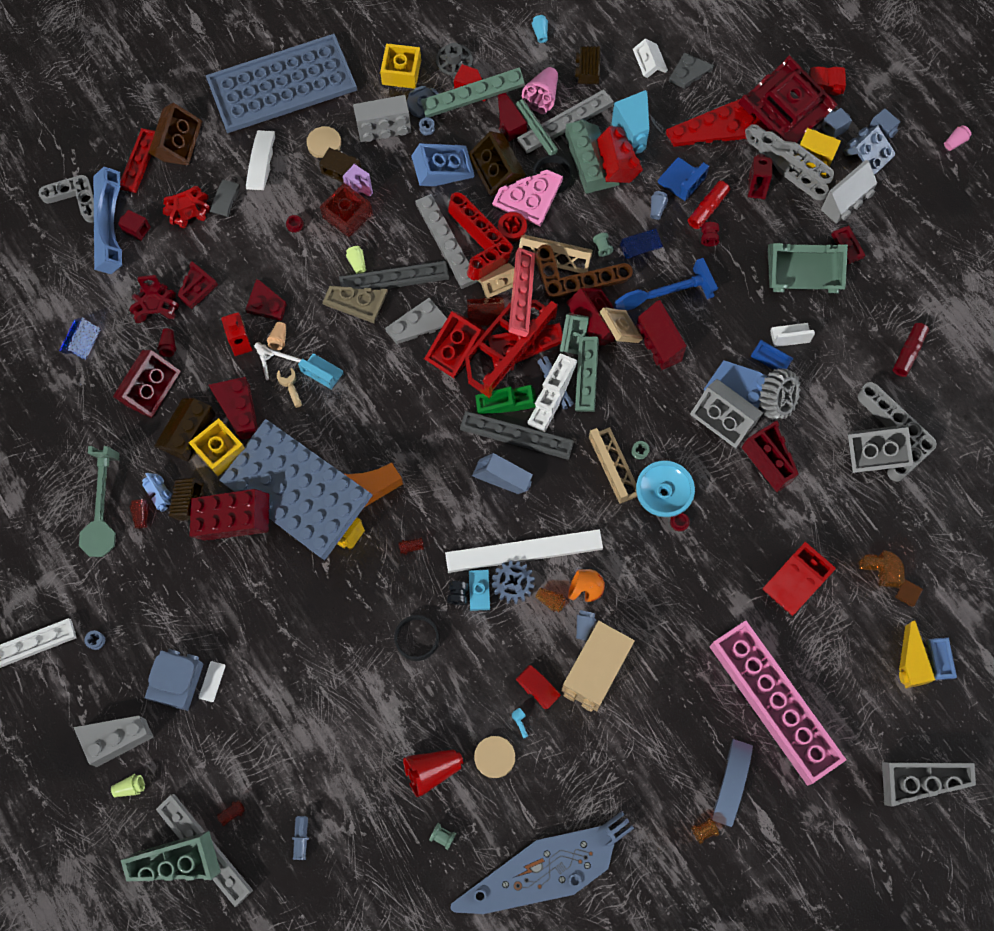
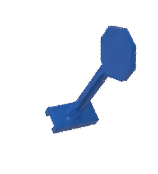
(703, 278)

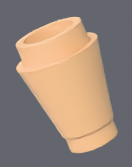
(277, 337)

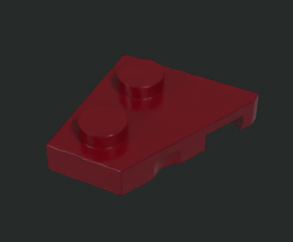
(196, 286)
(265, 302)

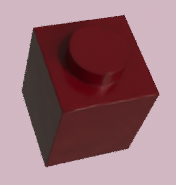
(134, 225)

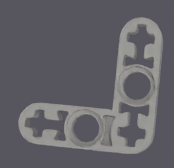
(74, 190)

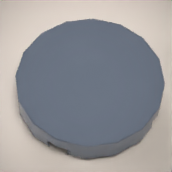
(414, 100)

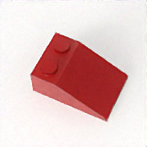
(453, 343)

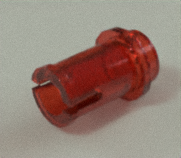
(411, 545)
(231, 812)

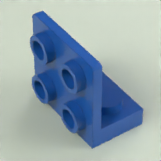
(683, 178)

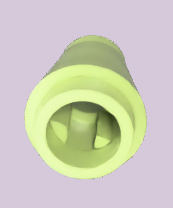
(356, 259)
(130, 786)

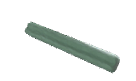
(536, 127)

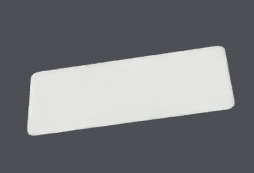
(211, 681)

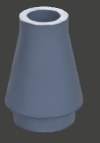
(658, 204)
(585, 623)

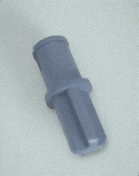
(300, 838)

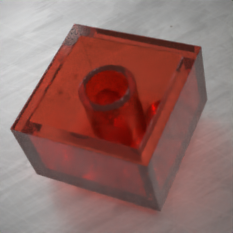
(346, 210)

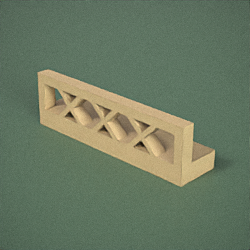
(560, 248)
(610, 466)

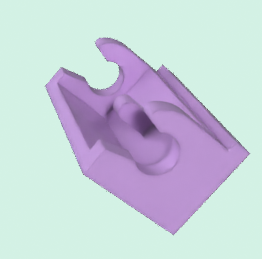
(358, 180)

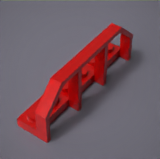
(514, 352)

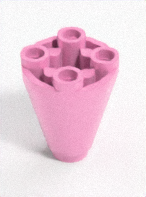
(541, 91)

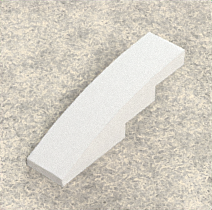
(260, 160)
(552, 393)

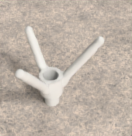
(266, 353)

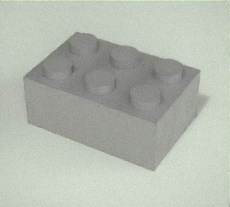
(382, 118)
(726, 413)

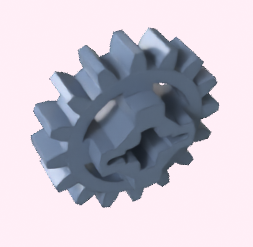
(519, 577)

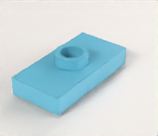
(479, 590)

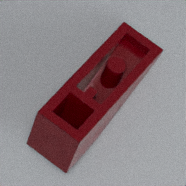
(511, 121)

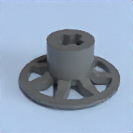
(453, 56)

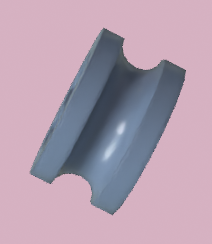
(427, 121)
(89, 637)

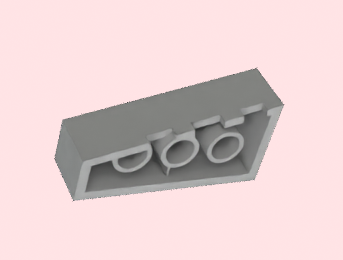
(918, 780)

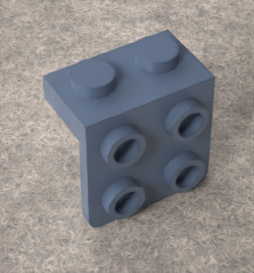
(871, 146)

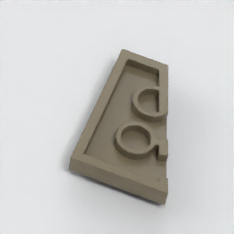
(356, 302)

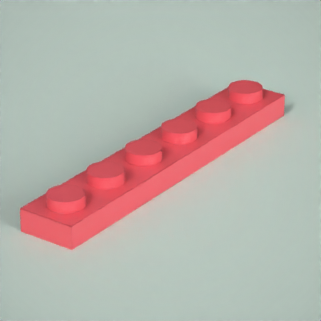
(522, 293)

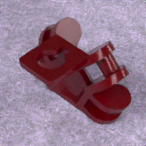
(152, 299)

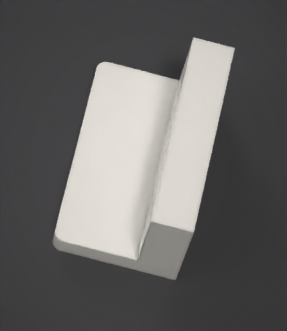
(649, 58)
(791, 334)

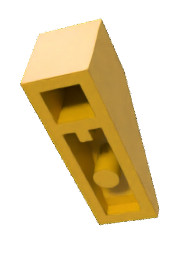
(914, 663)

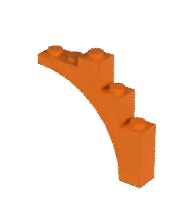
(379, 481)

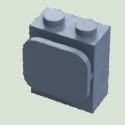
(174, 679)

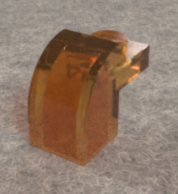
(889, 567)

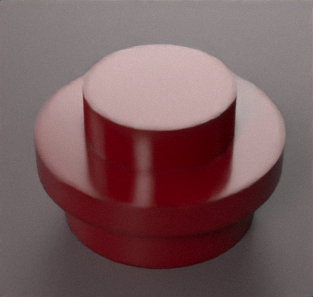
(294, 223)
(680, 522)

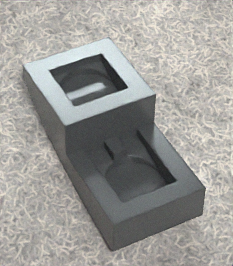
(224, 198)

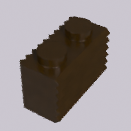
(589, 65)
(181, 499)

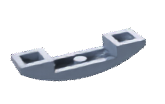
(733, 783)

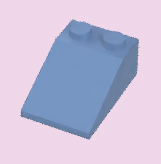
(441, 164)
(741, 380)

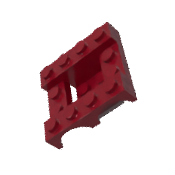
(806, 111)

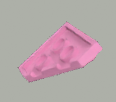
(530, 196)

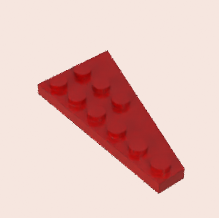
(722, 124)

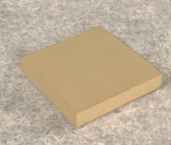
(621, 325)

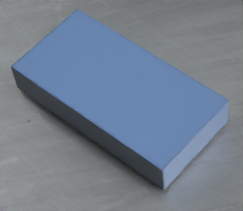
(941, 658)

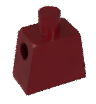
(761, 168)

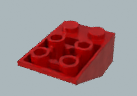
(799, 578)

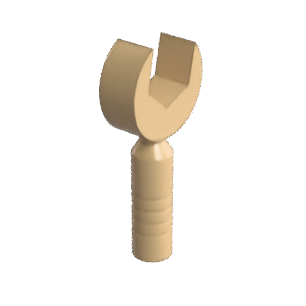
(288, 382)

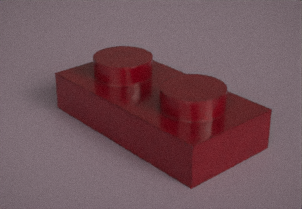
(846, 237)

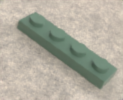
(587, 374)

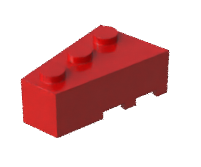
(618, 156)

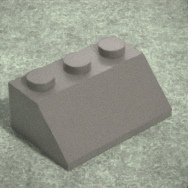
(850, 193)
(880, 448)

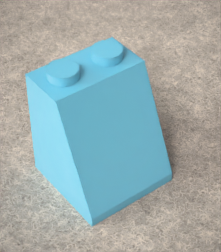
(634, 119)

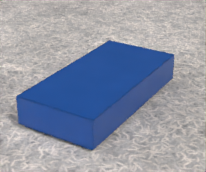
(771, 356)

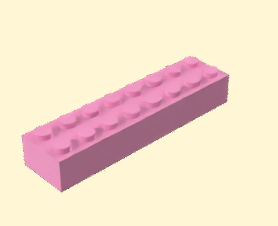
(777, 703)

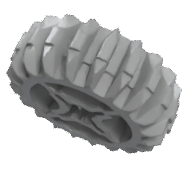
(779, 394)

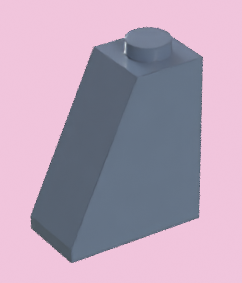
(502, 474)

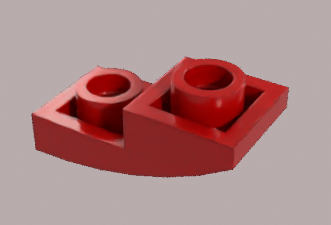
(538, 686)

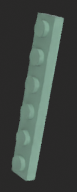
(473, 92)

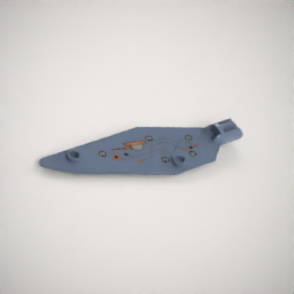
(546, 870)

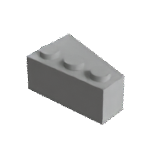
(112, 738)

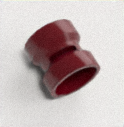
(710, 234)

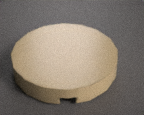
(321, 139)
(494, 757)

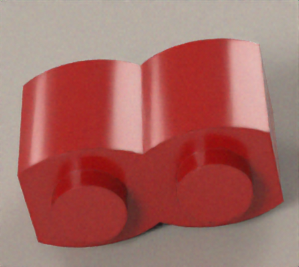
(830, 79)

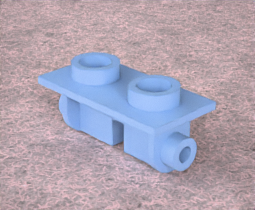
(155, 485)

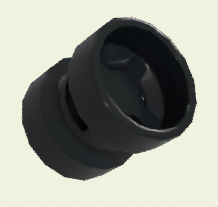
(457, 593)

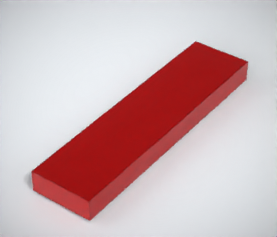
(137, 162)

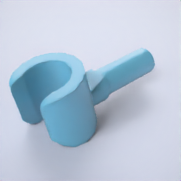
(517, 716)

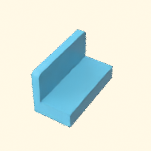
(321, 370)

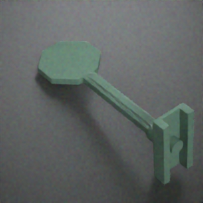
(98, 537)

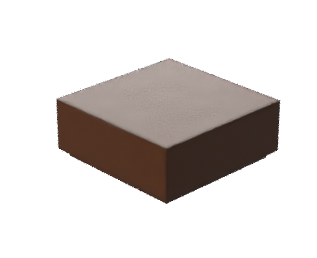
(908, 593)

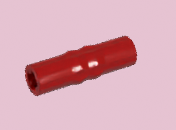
(709, 204)

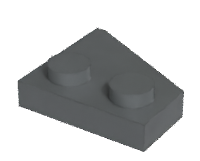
(689, 70)

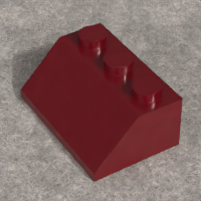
(589, 303)
(661, 336)
(147, 383)

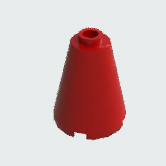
(431, 769)

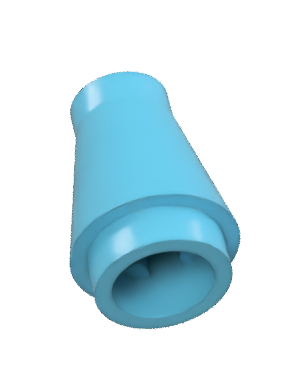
(540, 27)

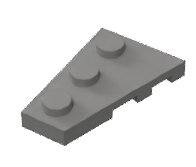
(418, 321)

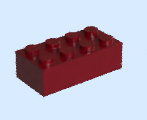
(229, 515)

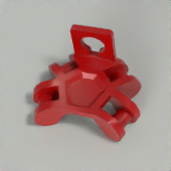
(185, 205)

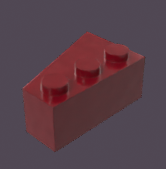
(237, 404)
(771, 456)

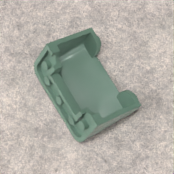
(807, 267)

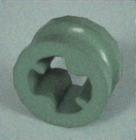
(636, 454)

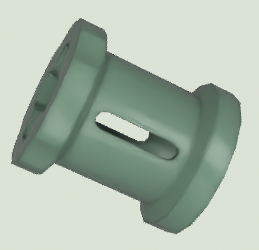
(603, 245)
(442, 836)

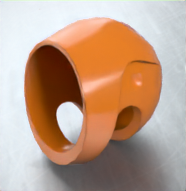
(587, 581)

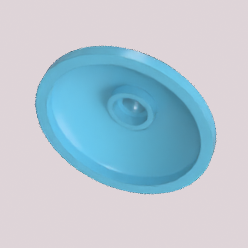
(665, 477)

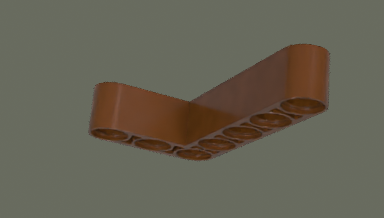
(577, 279)

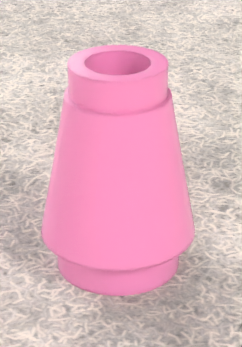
(958, 137)

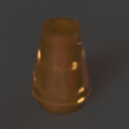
(551, 599)

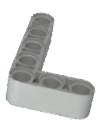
(886, 416)

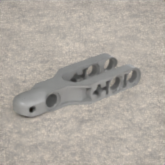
(783, 158)

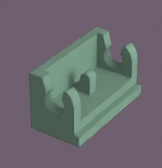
(574, 327)

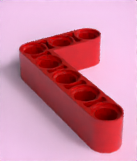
(496, 247)

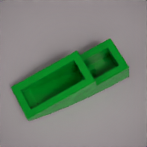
(507, 400)

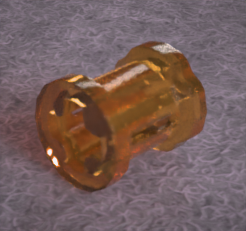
(705, 830)

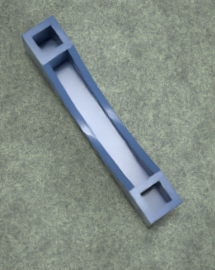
(106, 249)

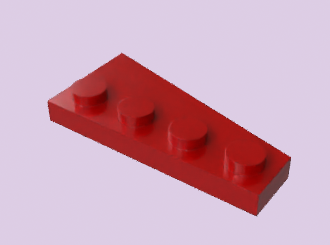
(548, 338)

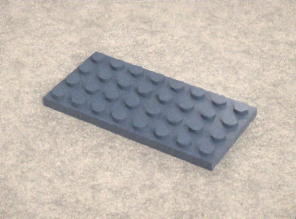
(281, 83)
(304, 490)

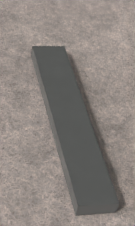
(397, 276)
(517, 435)

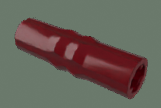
(910, 349)

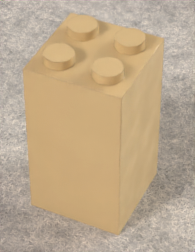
(597, 666)

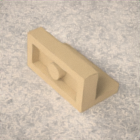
(498, 280)

